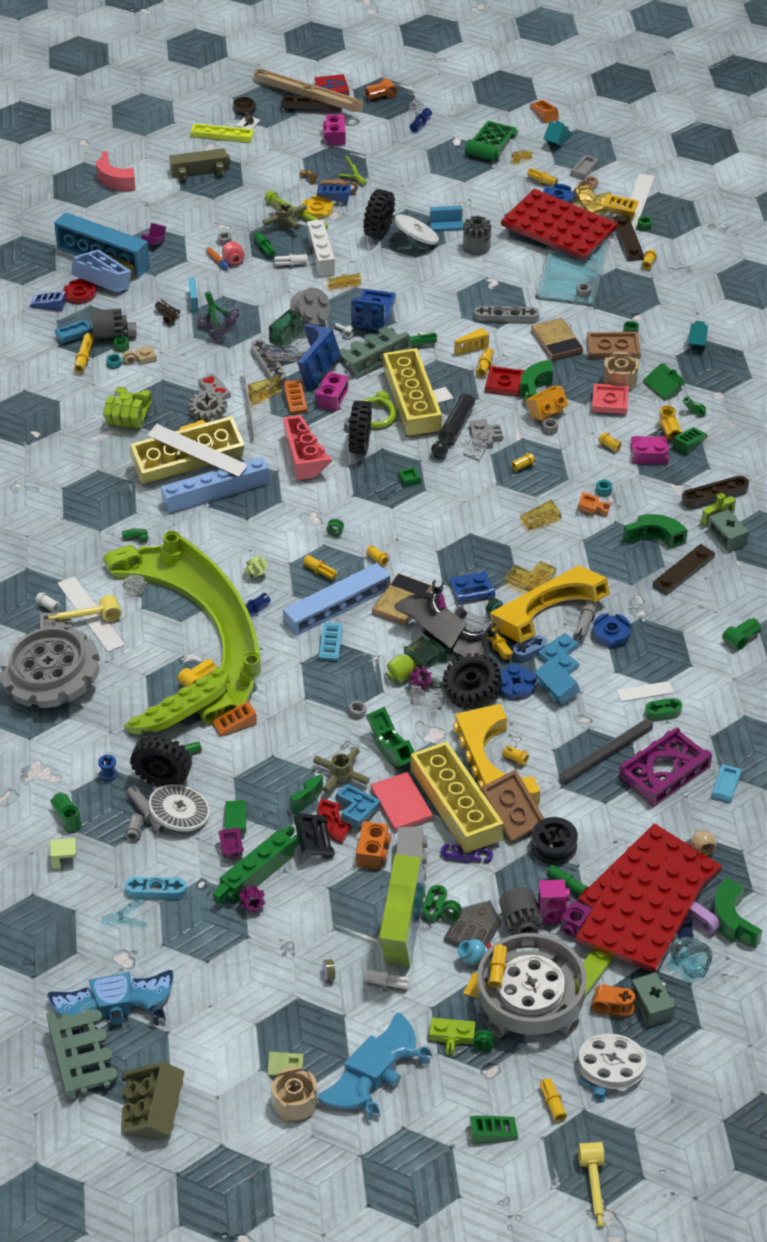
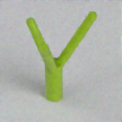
(356, 175)

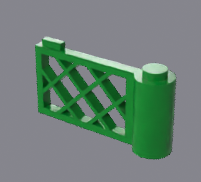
(487, 149)

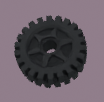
(379, 214)
(360, 427)
(472, 681)
(161, 760)

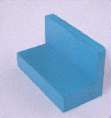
(446, 218)

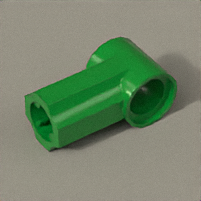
(739, 636)
(66, 812)

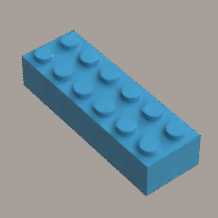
(83, 236)

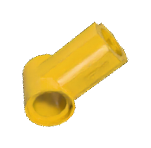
(669, 422)
(188, 677)

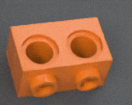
(372, 845)

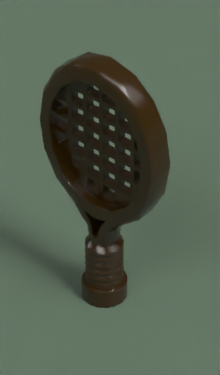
(245, 106)

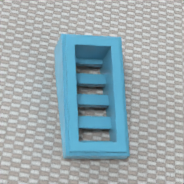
(334, 632)

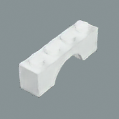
(322, 249)

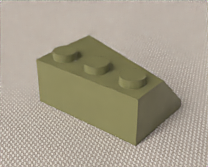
(151, 1100)

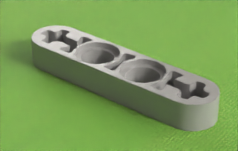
(525, 314)
(265, 363)

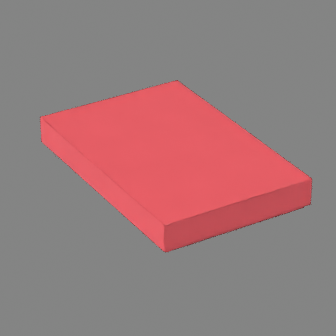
(401, 801)

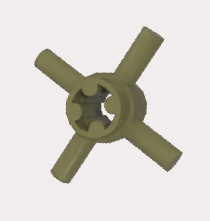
(284, 215)
(341, 769)

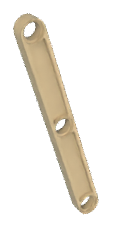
(308, 90)

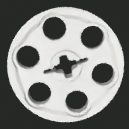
(537, 978)
(610, 1053)

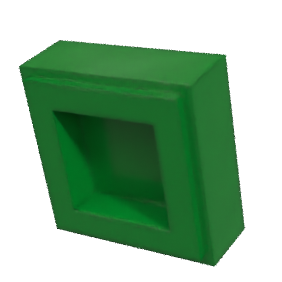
(409, 476)

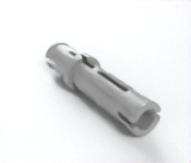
(587, 614)
(142, 804)

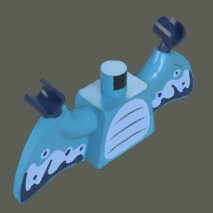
(116, 996)

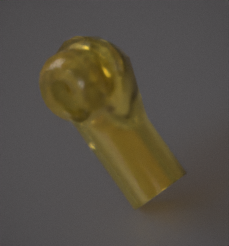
(521, 154)

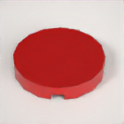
(80, 291)

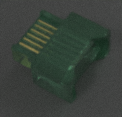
(426, 652)

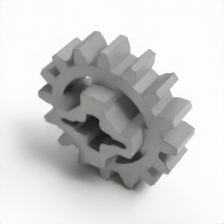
(208, 405)

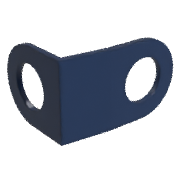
(686, 929)

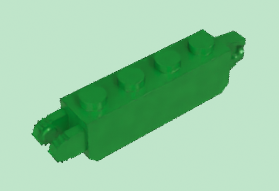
(257, 865)

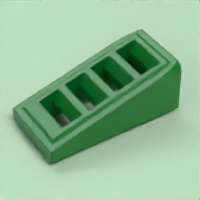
(688, 440)
(485, 1136)

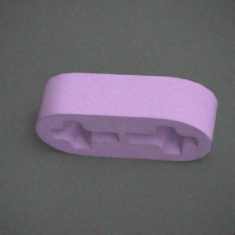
(704, 919)

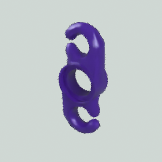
(458, 856)

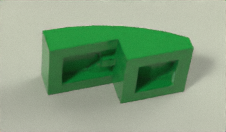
(305, 797)
(235, 815)

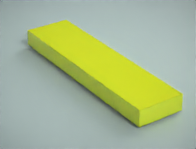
(222, 133)

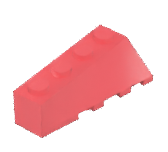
(304, 450)

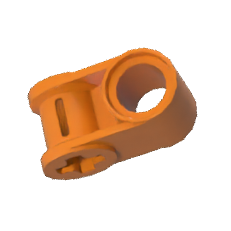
(612, 999)

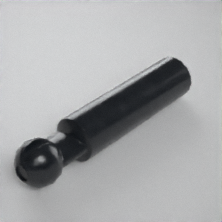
(453, 425)

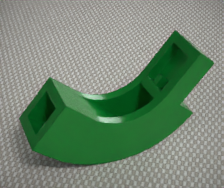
(732, 926)

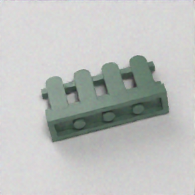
(372, 358)
(82, 1061)

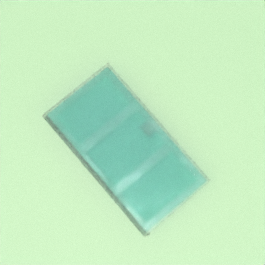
(564, 272)

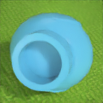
(472, 951)

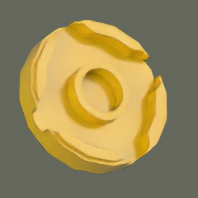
(318, 207)

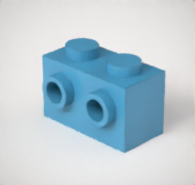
(556, 682)

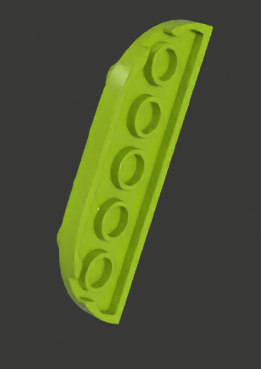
(181, 704)

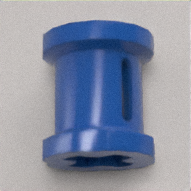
(107, 768)

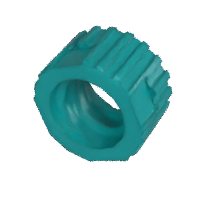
(113, 357)
(604, 488)

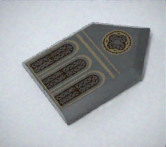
(475, 922)

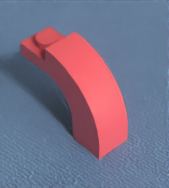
(114, 177)

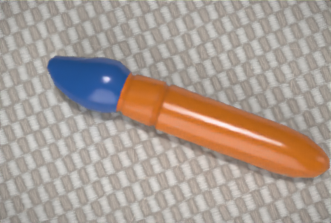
(217, 258)

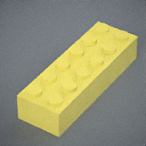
(412, 392)
(158, 460)
(456, 797)

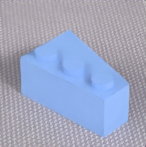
(101, 270)

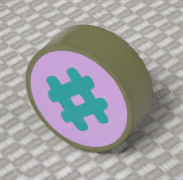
(328, 970)

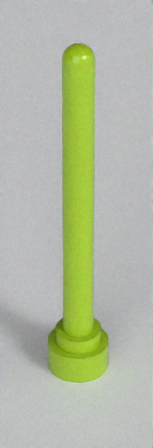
(271, 195)

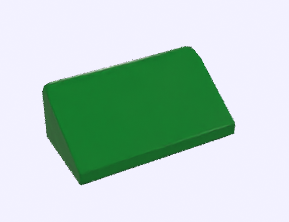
(662, 383)

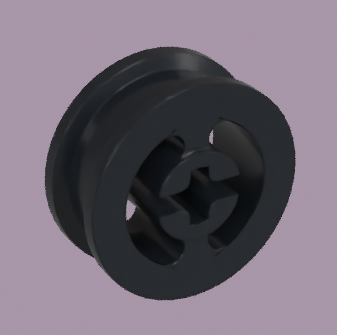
(563, 846)

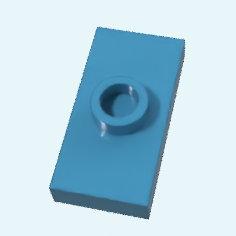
(73, 331)

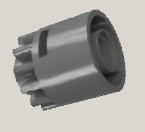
(476, 235)
(108, 323)
(520, 911)

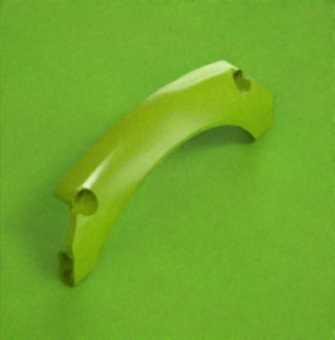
(193, 574)

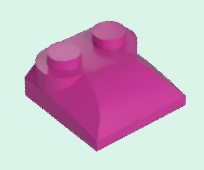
(649, 450)

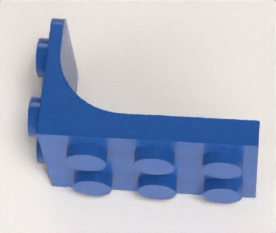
(372, 309)
(320, 355)

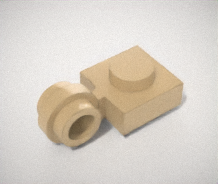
(143, 355)

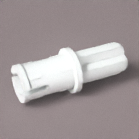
(291, 260)
(386, 979)

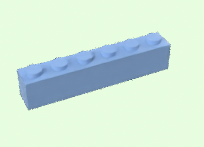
(213, 486)
(336, 599)

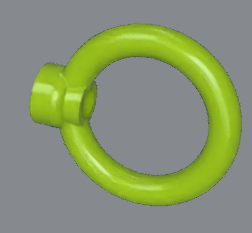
(382, 399)

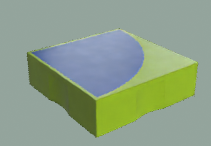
(402, 910)

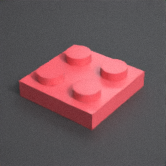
(610, 398)

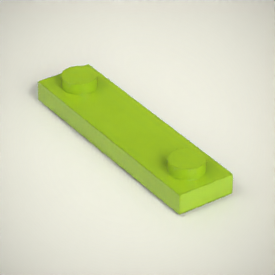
(595, 966)

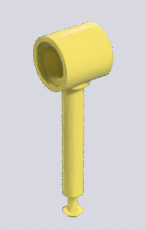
(107, 607)
(591, 1156)

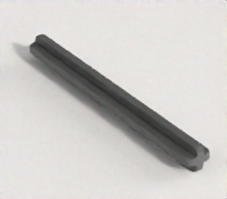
(606, 750)

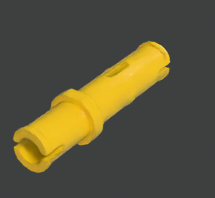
(83, 356)

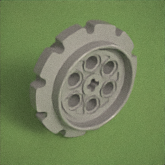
(50, 667)

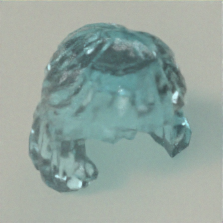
(691, 956)

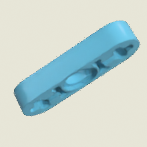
(140, 893)

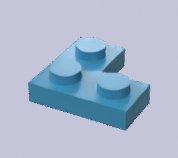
(559, 651)
(359, 805)

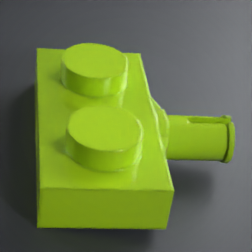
(721, 505)
(452, 1032)

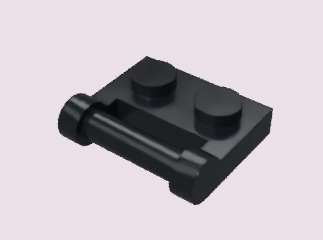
(309, 836)

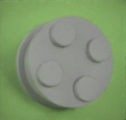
(312, 305)

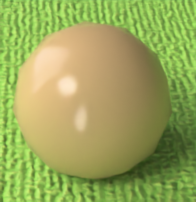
(703, 842)

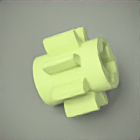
(256, 566)

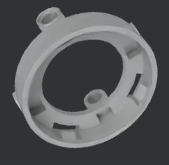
(562, 1017)

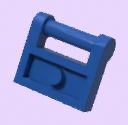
(472, 587)

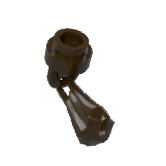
(169, 316)

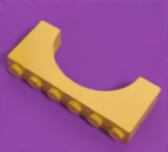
(577, 583)
(474, 732)

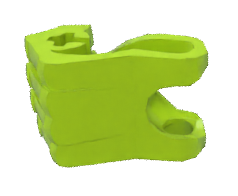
(128, 408)

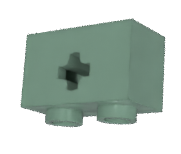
(728, 530)
(653, 999)

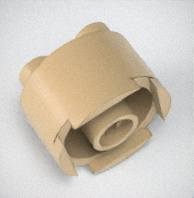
(621, 370)
(294, 1094)

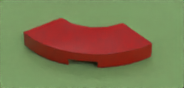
(337, 828)

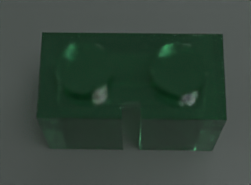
(285, 328)

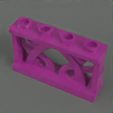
(673, 781)

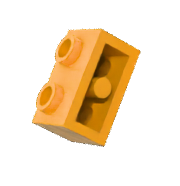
(547, 403)

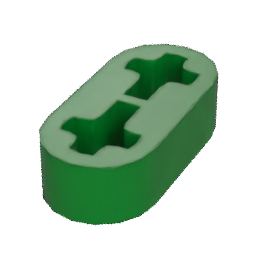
(663, 709)
(431, 902)

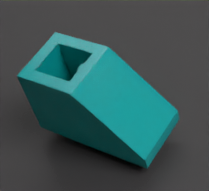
(557, 133)
(698, 334)

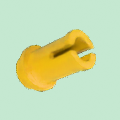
(650, 256)
(607, 440)
(526, 460)
(380, 557)
(516, 755)

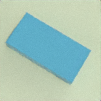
(193, 294)
(726, 783)

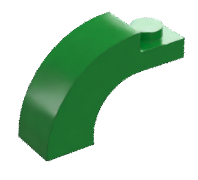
(535, 377)
(657, 527)
(387, 739)

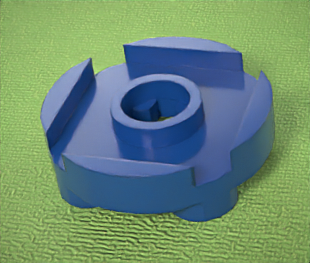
(562, 190)
(611, 638)
(517, 674)

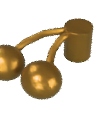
(303, 173)

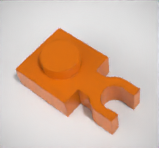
(591, 503)

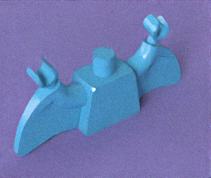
(372, 1066)

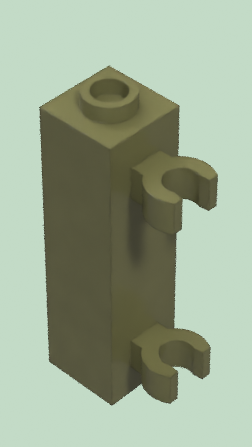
(199, 163)

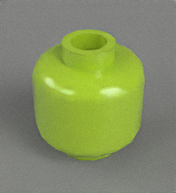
(399, 668)

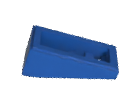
(334, 192)
(49, 300)

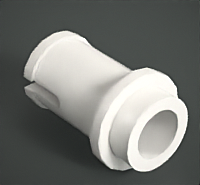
(43, 600)

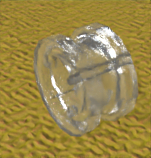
(416, 106)

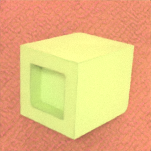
(62, 849)
(280, 1061)

